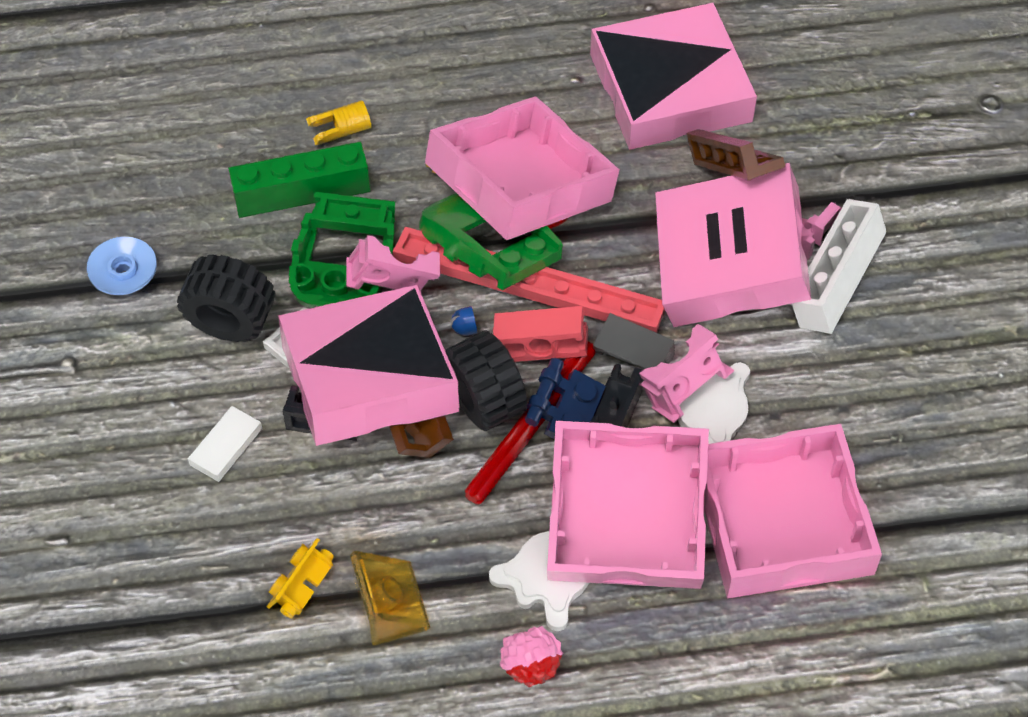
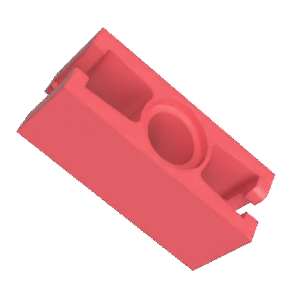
(543, 333)

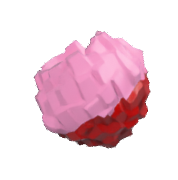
(531, 656)

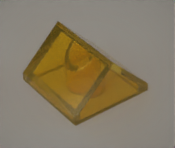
(388, 597)

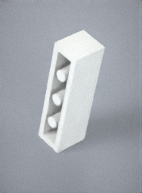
(840, 264)

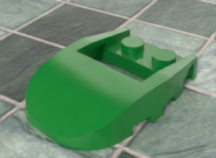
(450, 219)
(325, 283)

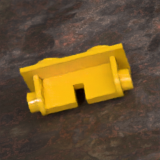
(309, 566)

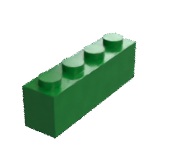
(295, 178)

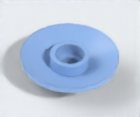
(121, 255)

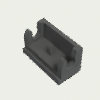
(633, 343)

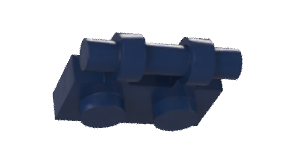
(577, 398)

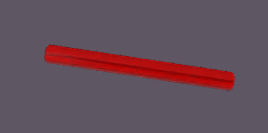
(516, 440)

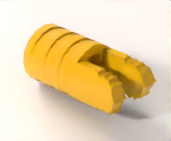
(346, 119)

